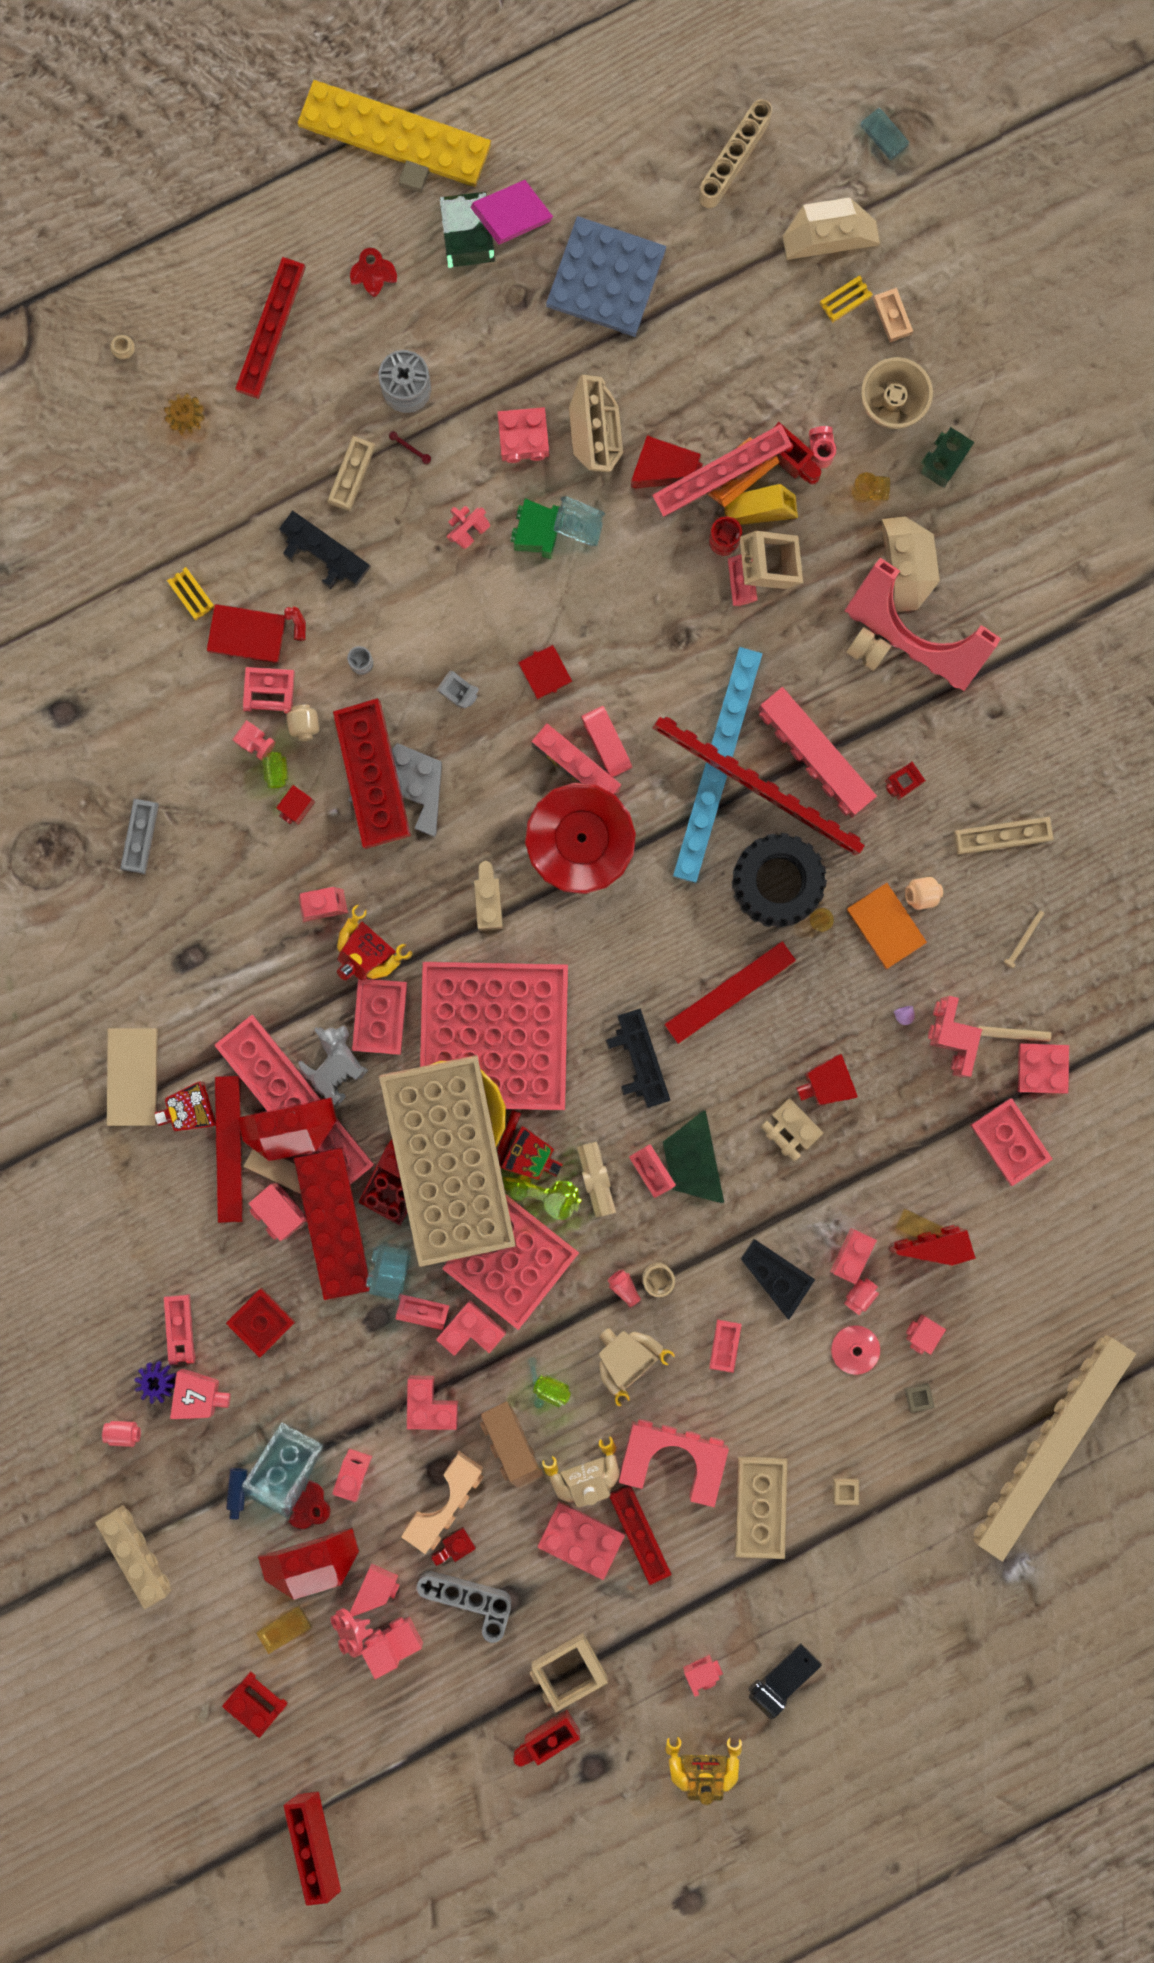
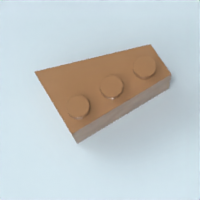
(510, 1445)

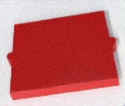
(545, 672)

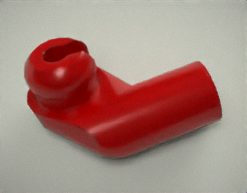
(299, 622)

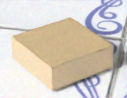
(846, 1491)

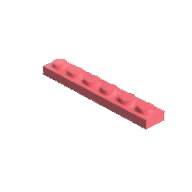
(722, 470)

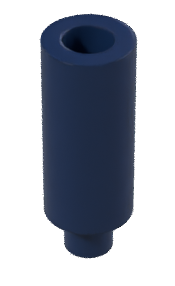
(235, 1493)

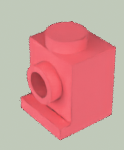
(702, 1674)

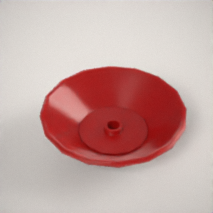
(555, 845)

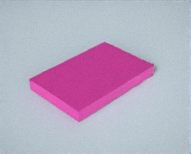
(511, 212)

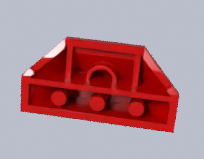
(289, 1129)
(311, 1564)

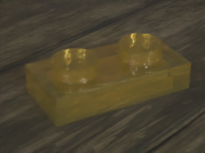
(283, 1629)

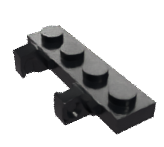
(338, 559)
(636, 1039)

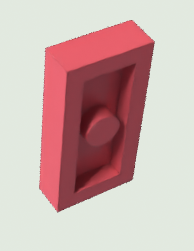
(741, 593)
(652, 1171)
(422, 1312)

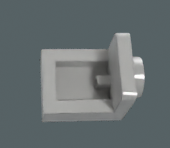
(458, 690)

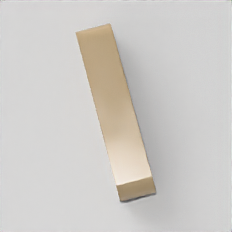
(737, 143)

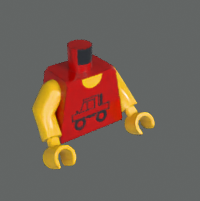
(365, 952)

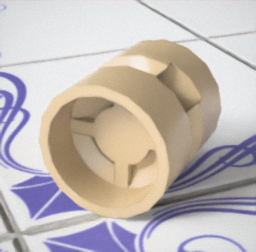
(868, 649)
(658, 1279)

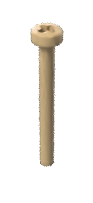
(1010, 963)

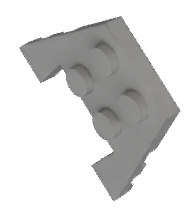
(419, 782)

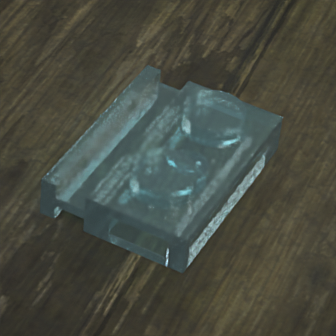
(579, 521)

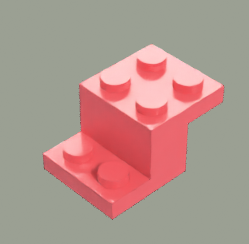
(954, 1036)

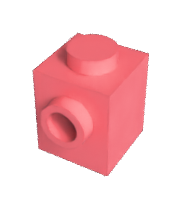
(924, 1335)

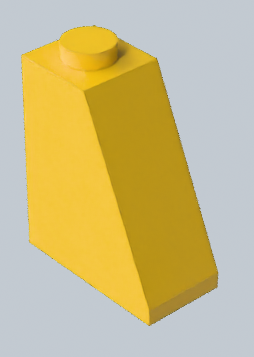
(763, 505)

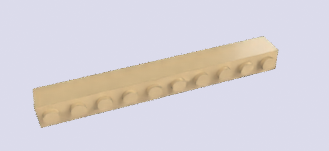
(1054, 1447)

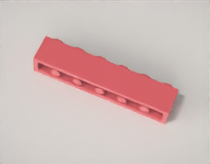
(816, 752)

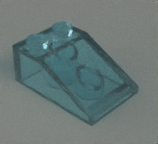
(282, 1470)

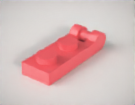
(179, 1328)

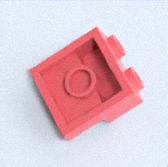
(523, 434)

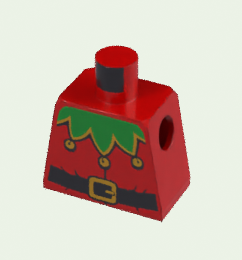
(531, 1156)

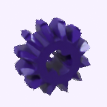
(164, 1384)

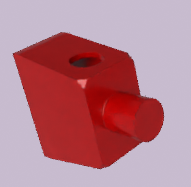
(828, 1083)

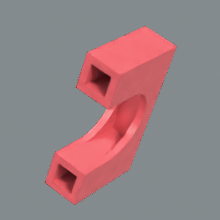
(646, 1440)

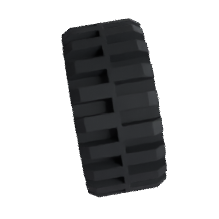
(786, 848)

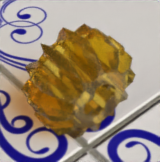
(186, 405)

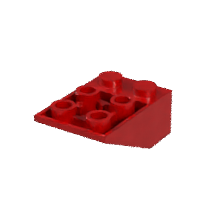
(385, 1190)
(948, 1247)

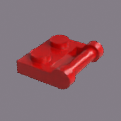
(249, 1710)

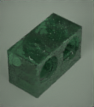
(950, 459)

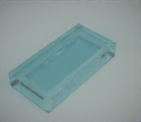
(884, 133)

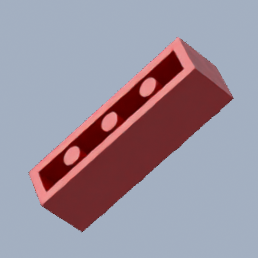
(312, 1848)

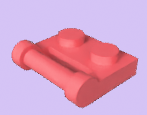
(268, 682)

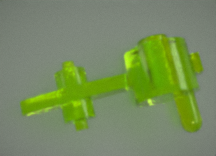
(558, 1200)

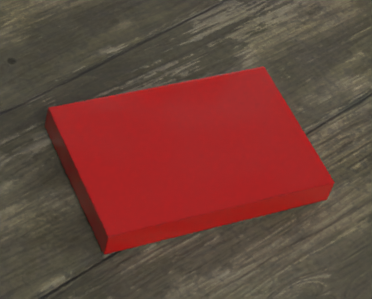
(246, 633)

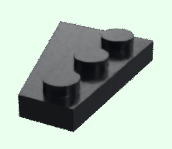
(777, 1276)

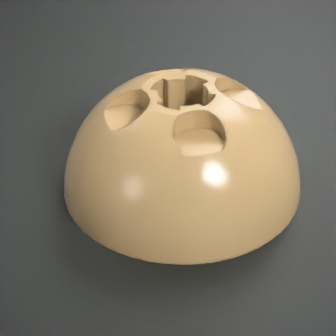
(905, 384)

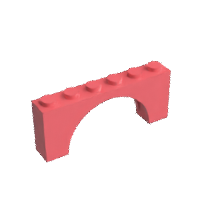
(954, 661)

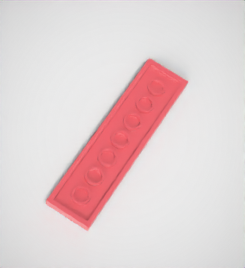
(280, 1085)

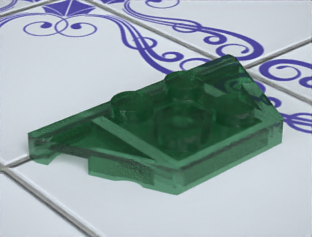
(693, 1160)

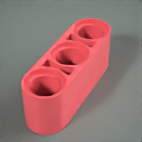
(606, 741)

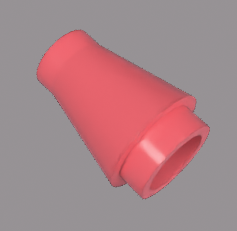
(623, 1286)

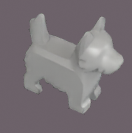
(336, 1068)

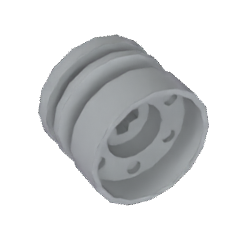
(404, 394)

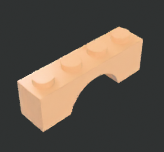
(425, 1527)

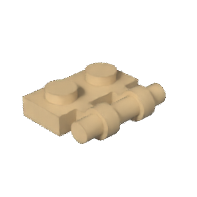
(797, 1124)

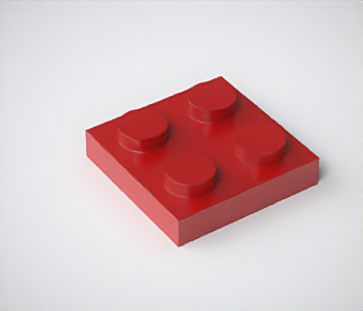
(260, 1322)

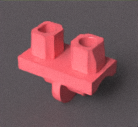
(460, 533)

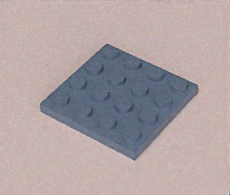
(606, 276)

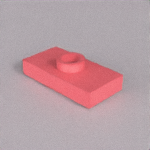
(725, 1346)

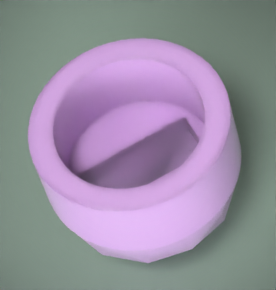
(905, 1015)

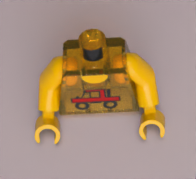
(704, 1776)

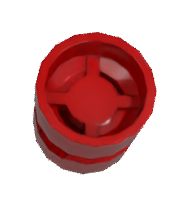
(725, 536)

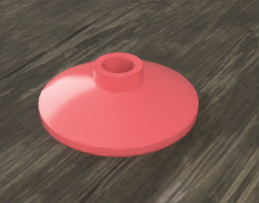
(843, 1347)

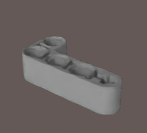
(463, 1601)

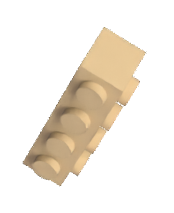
(134, 1556)

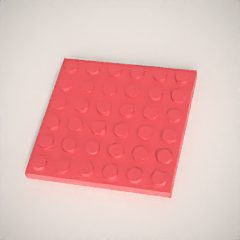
(507, 1018)

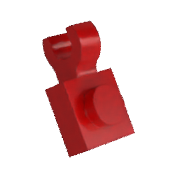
(456, 1545)

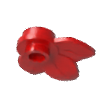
(372, 274)
(304, 1509)

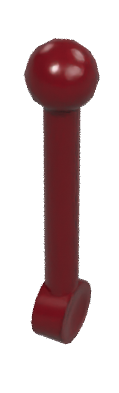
(426, 458)

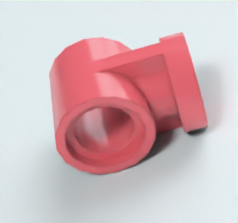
(822, 438)
(251, 739)

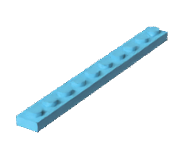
(713, 780)

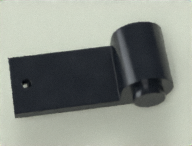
(773, 1690)

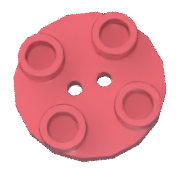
(350, 1631)

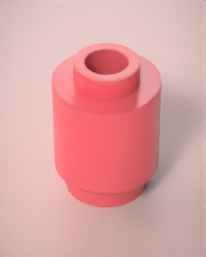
(861, 1296)
(121, 1433)

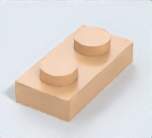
(893, 315)

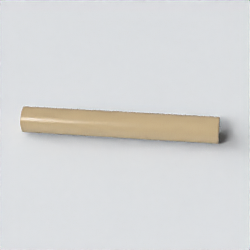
(1015, 1034)

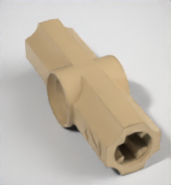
(596, 1179)

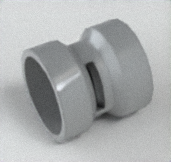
(359, 656)

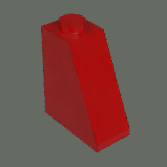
(663, 464)

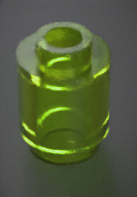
(275, 770)
(551, 1390)

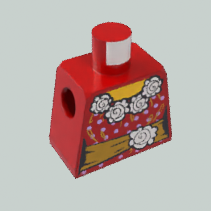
(188, 1109)

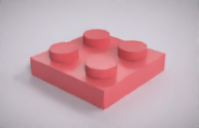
(1043, 1068)

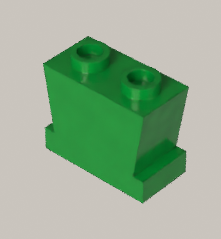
(535, 528)

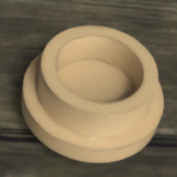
(122, 347)

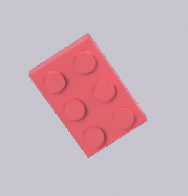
(379, 1016)
(1011, 1142)
(581, 1540)

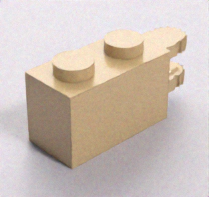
(488, 899)

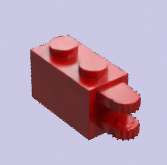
(798, 460)
(547, 1740)

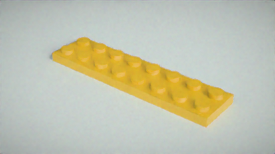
(394, 133)

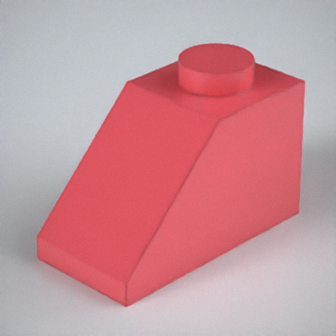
(375, 1590)

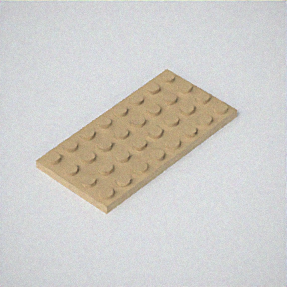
(447, 1160)

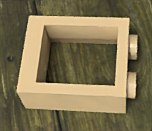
(756, 571)
(539, 1677)

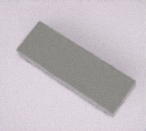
(139, 836)

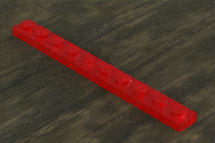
(750, 780)

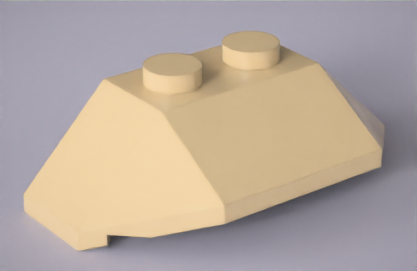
(829, 229)
(595, 425)
(914, 554)

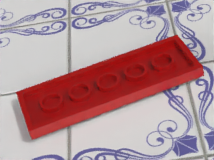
(371, 773)
(332, 1223)

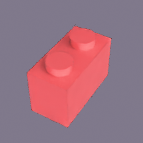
(853, 1256)

